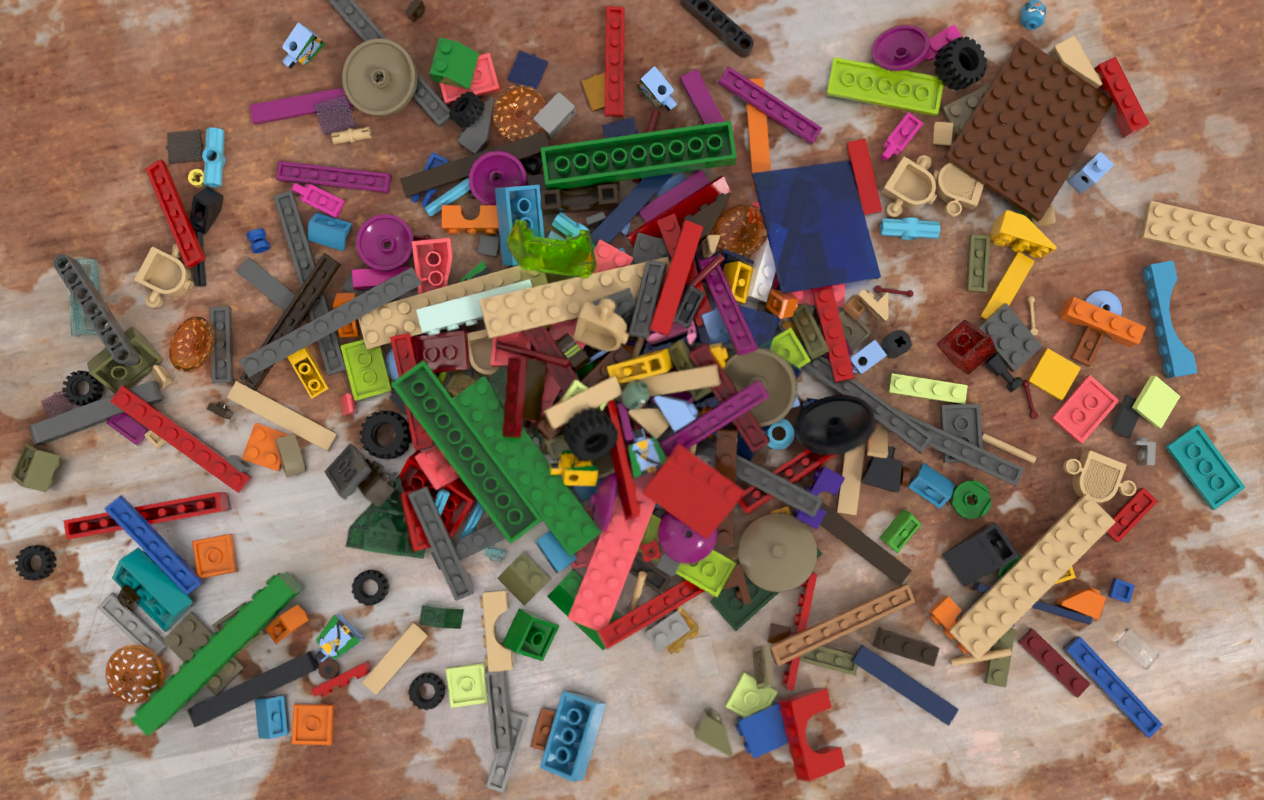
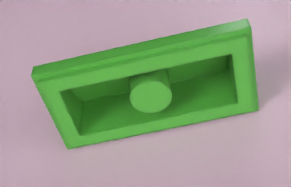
(900, 530)

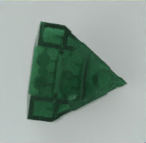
(383, 528)

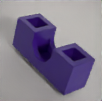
(826, 481)

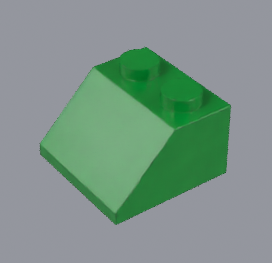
(454, 64)
(530, 635)

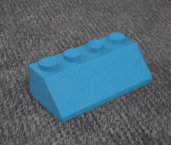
(518, 204)
(573, 736)

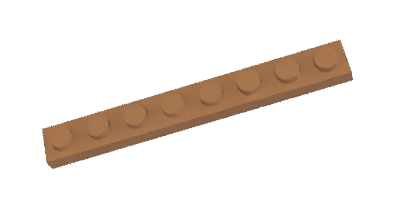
(841, 624)

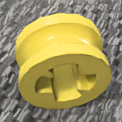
(192, 179)

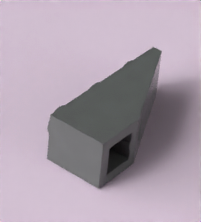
(477, 136)

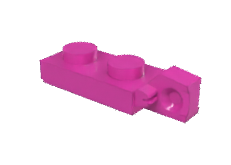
(940, 40)
(901, 136)
(319, 199)

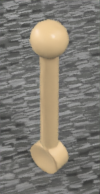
(1033, 330)

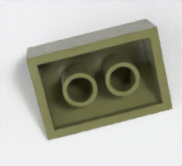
(115, 374)

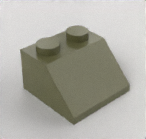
(36, 467)
(524, 578)
(712, 731)

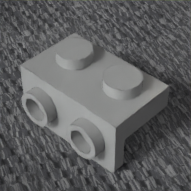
(667, 630)

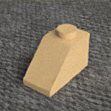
(650, 420)

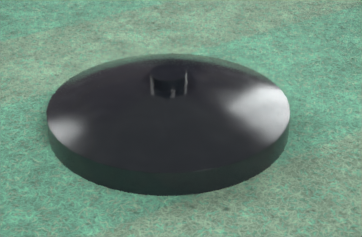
(835, 425)

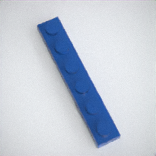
(153, 544)
(1113, 686)

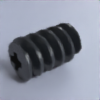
(896, 343)

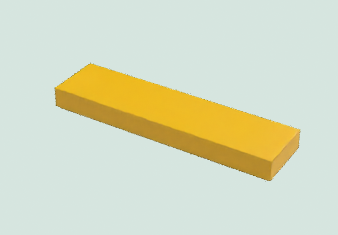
(1008, 284)

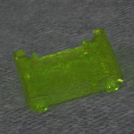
(539, 254)

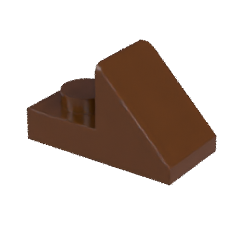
(737, 579)

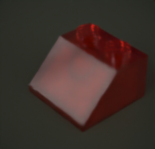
(967, 346)

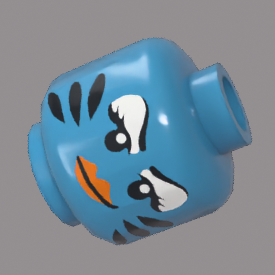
(1033, 14)

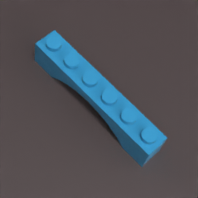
(1176, 357)

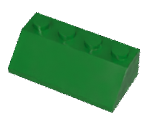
(564, 597)

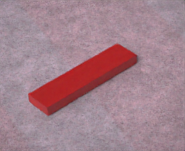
(864, 176)

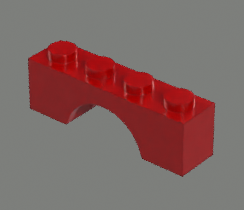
(1129, 113)

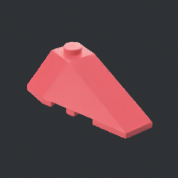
(432, 262)

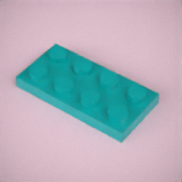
(1205, 467)

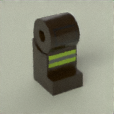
(573, 352)

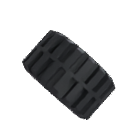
(960, 63)
(370, 429)
(590, 434)

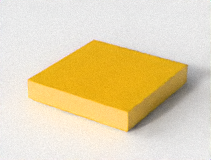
(1054, 374)

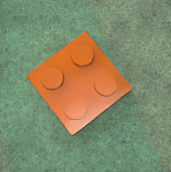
(262, 447)

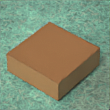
(854, 307)

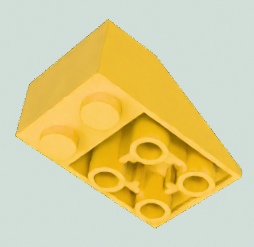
(1020, 234)

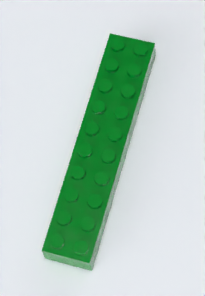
(639, 155)
(466, 452)
(528, 469)
(216, 653)

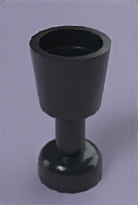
(998, 367)

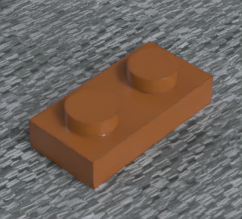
(1088, 346)
(542, 728)

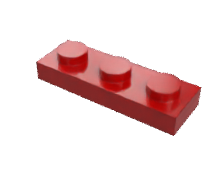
(1131, 514)
(415, 530)
(342, 679)

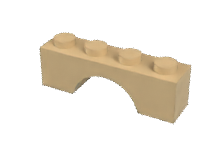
(498, 656)

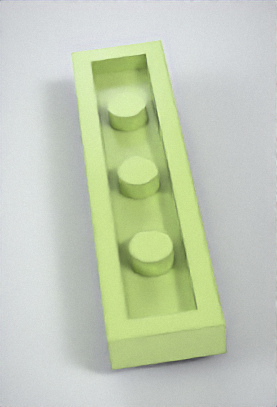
(927, 389)

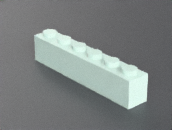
(461, 310)

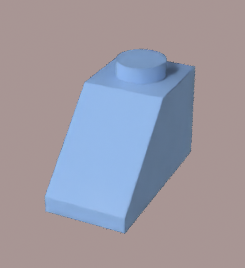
(677, 411)

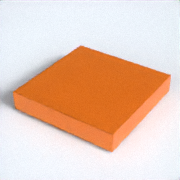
(214, 556)
(312, 724)

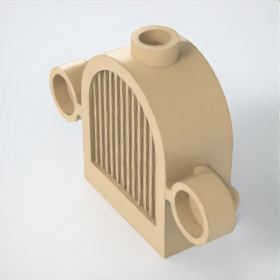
(910, 186)
(957, 189)
(164, 275)
(601, 327)
(480, 353)
(1098, 476)

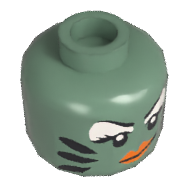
(635, 394)

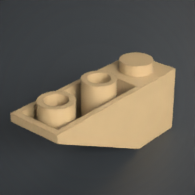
(1072, 56)

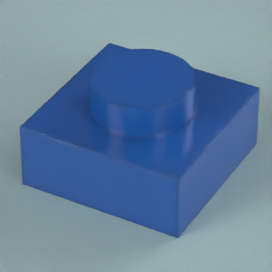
(1121, 590)

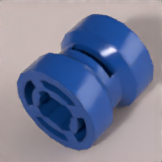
(258, 241)

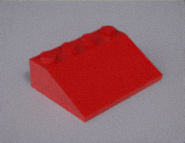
(693, 491)
(458, 503)

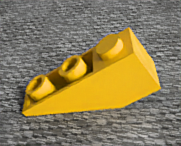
(308, 371)

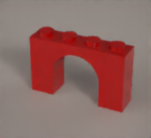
(796, 714)

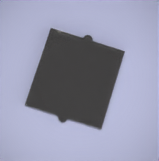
(184, 146)

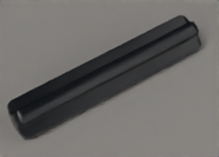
(199, 269)

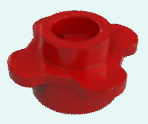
(646, 547)

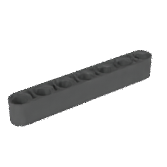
(89, 304)
(87, 416)

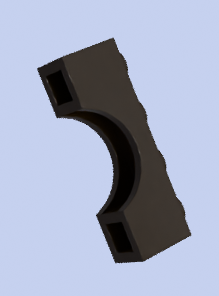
(577, 201)

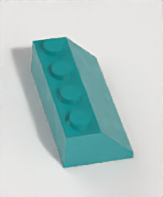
(158, 593)

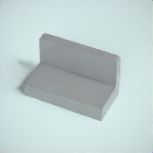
(555, 115)

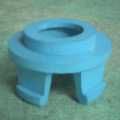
(778, 445)

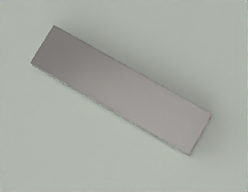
(132, 624)
(504, 761)

